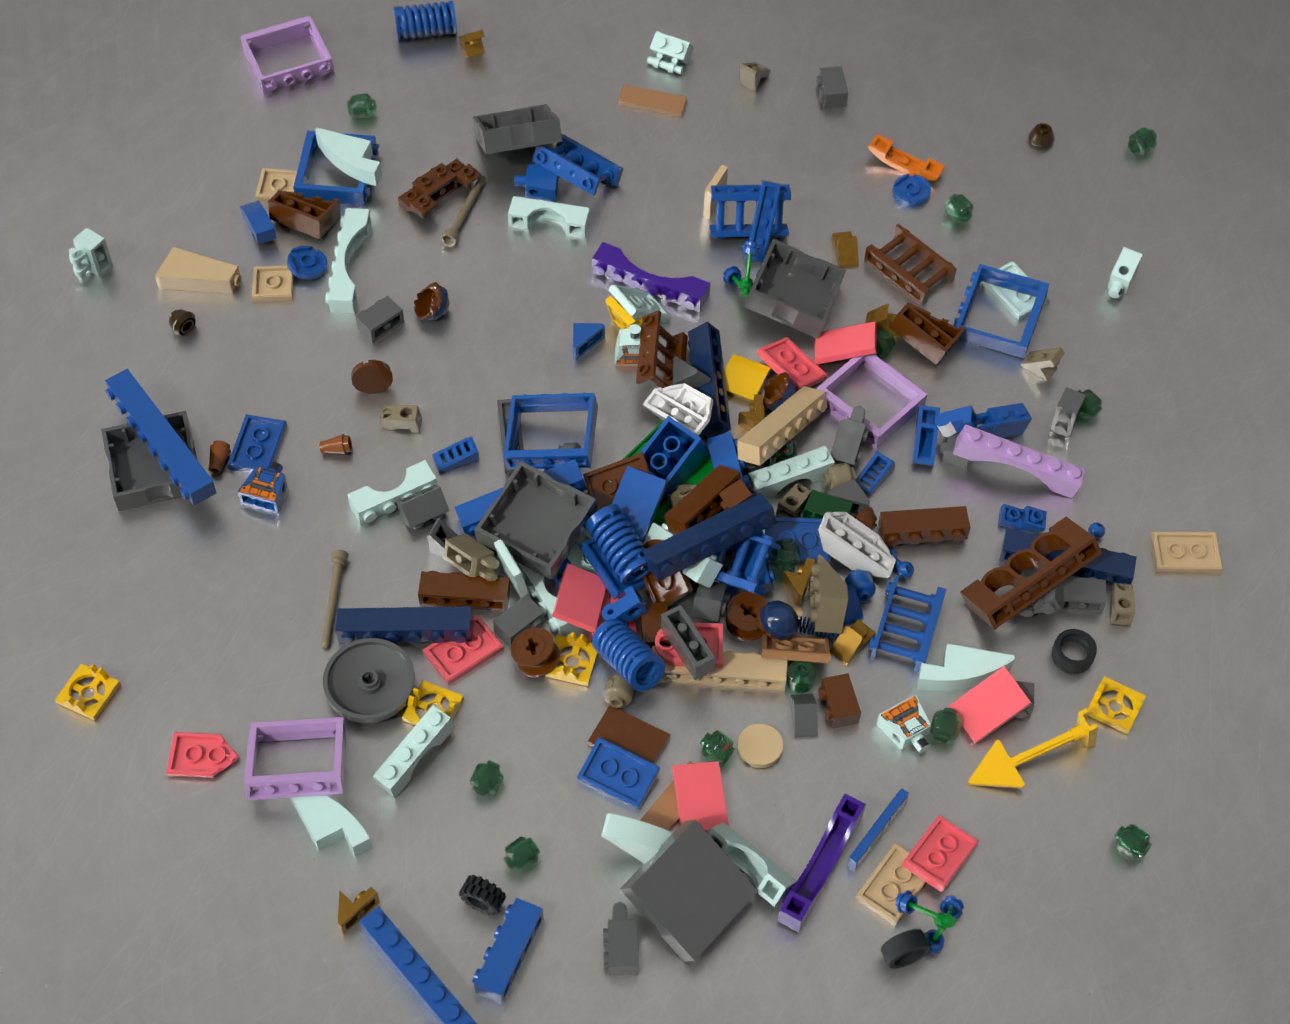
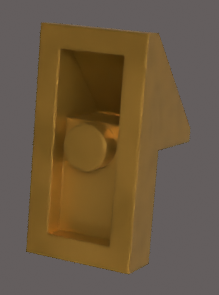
(472, 43)
(845, 249)
(881, 317)
(751, 418)
(798, 583)
(852, 641)
(352, 913)

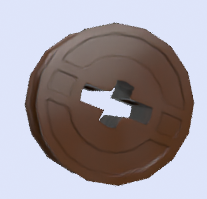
(742, 616)
(546, 650)

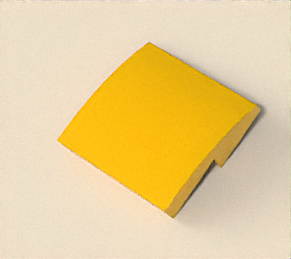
(745, 377)

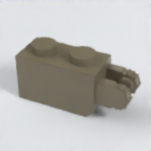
(471, 557)

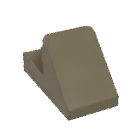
(751, 74)
(1043, 362)

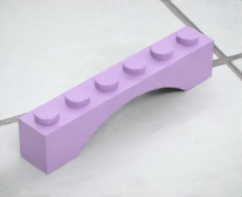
(1055, 473)

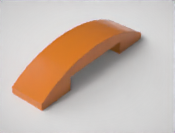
(904, 162)

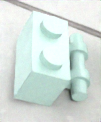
(670, 48)
(89, 254)

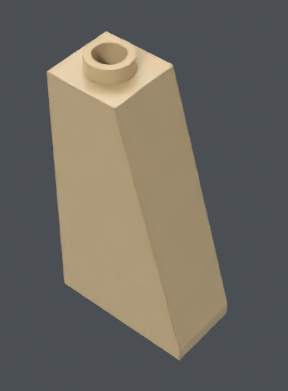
(196, 272)

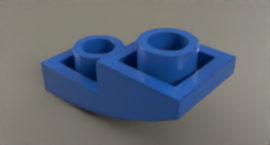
(1023, 519)

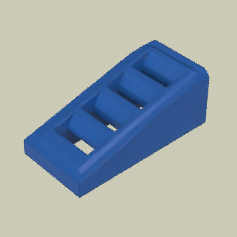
(454, 449)
(877, 458)

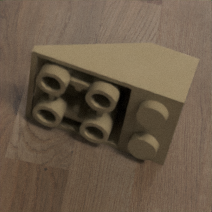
(827, 598)

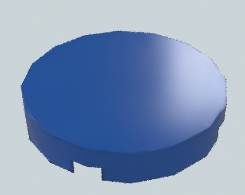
(911, 190)
(307, 262)

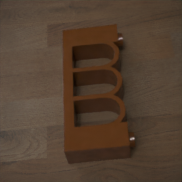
(1065, 535)

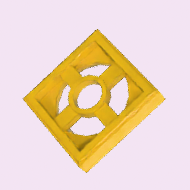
(619, 315)
(569, 673)
(100, 675)
(455, 699)
(1122, 725)

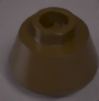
(1042, 135)
(182, 322)

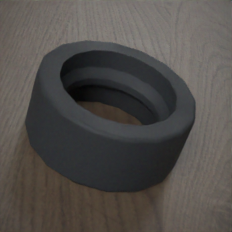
(1067, 664)
(905, 948)

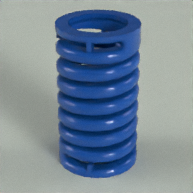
(425, 18)
(618, 543)
(628, 654)

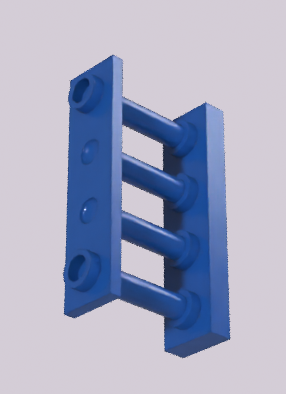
(578, 164)
(741, 194)
(751, 583)
(922, 637)

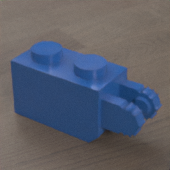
(1005, 420)

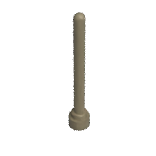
(450, 235)
(339, 559)

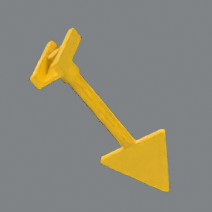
(1000, 770)

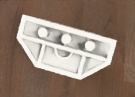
(682, 404)
(855, 544)

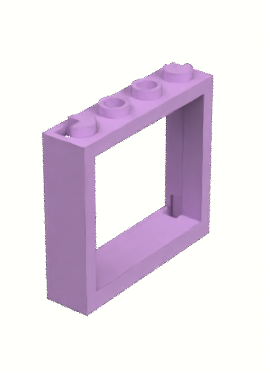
(280, 34)
(841, 410)
(298, 783)

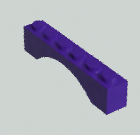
(685, 291)
(822, 863)

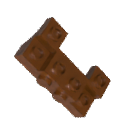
(437, 185)

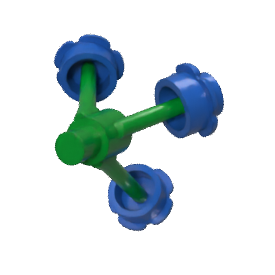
(733, 275)
(950, 908)

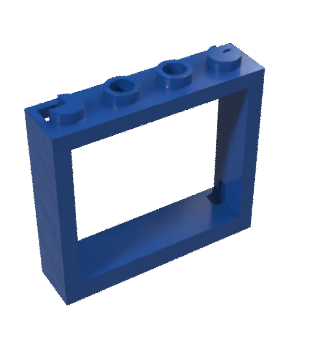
(347, 195)
(1009, 281)
(550, 403)

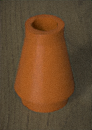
(336, 445)
(218, 455)

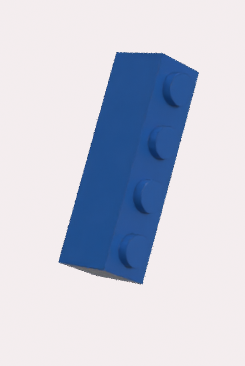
(508, 950)

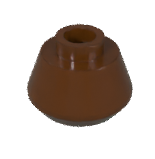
(867, 517)

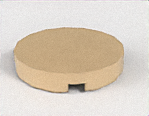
(760, 745)

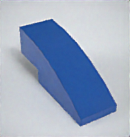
(258, 222)
(925, 436)

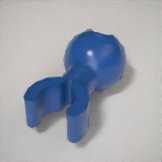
(1097, 530)
(904, 569)

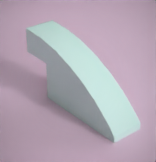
(350, 155)
(962, 669)
(331, 822)
(634, 836)

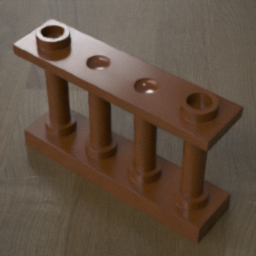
(900, 277)
(650, 346)

